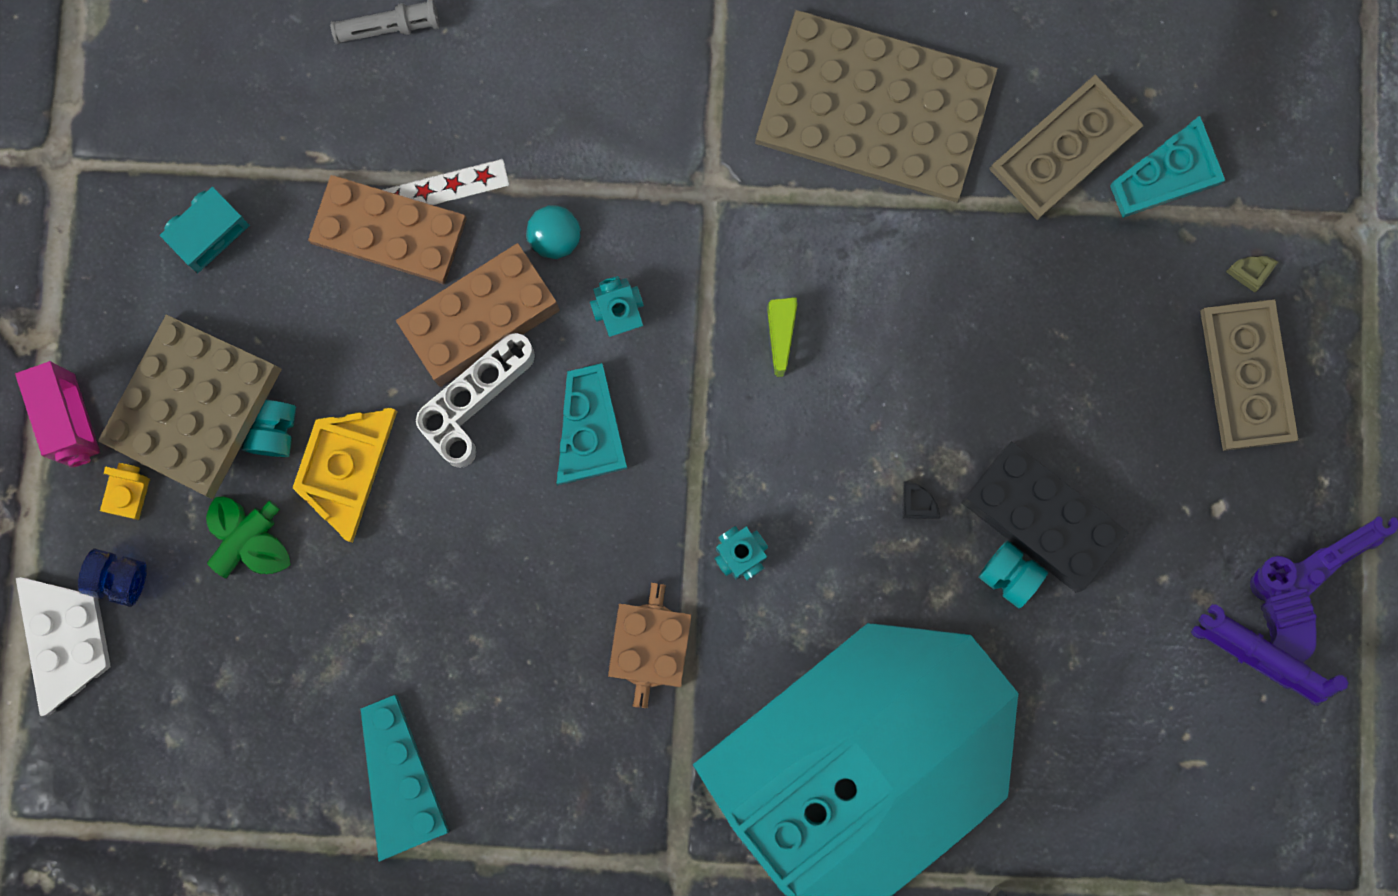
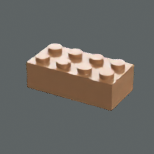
(477, 313)

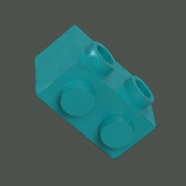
(203, 229)

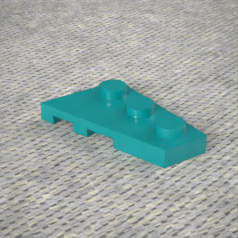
(590, 430)

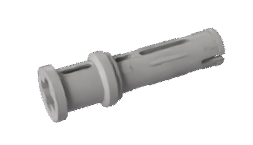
(401, 19)

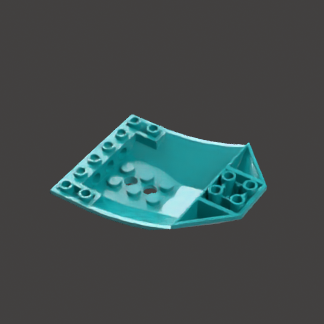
(904, 716)

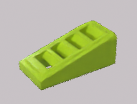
(781, 325)

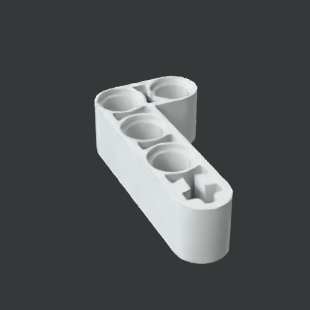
(480, 395)

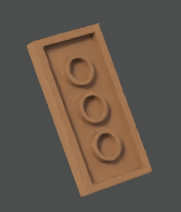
(387, 229)

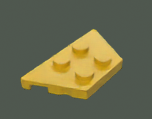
(343, 466)

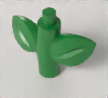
(245, 538)

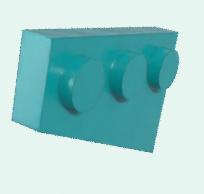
(1171, 172)

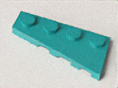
(400, 788)

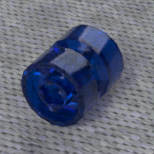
(118, 579)

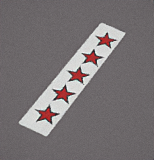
(455, 184)

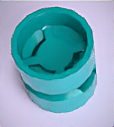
(269, 431)
(1013, 574)

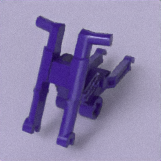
(1291, 615)

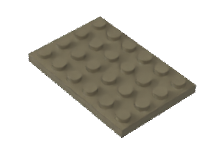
(876, 106)

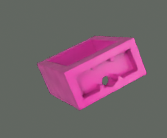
(57, 414)

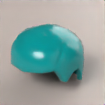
(553, 232)

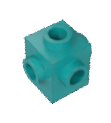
(617, 317)
(738, 567)

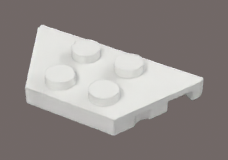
(62, 640)

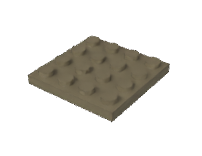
(189, 406)

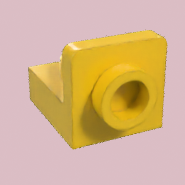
(124, 491)

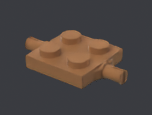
(649, 645)

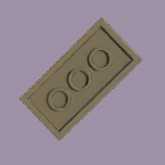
(1066, 147)
(1249, 375)

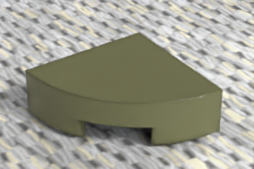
(1252, 271)

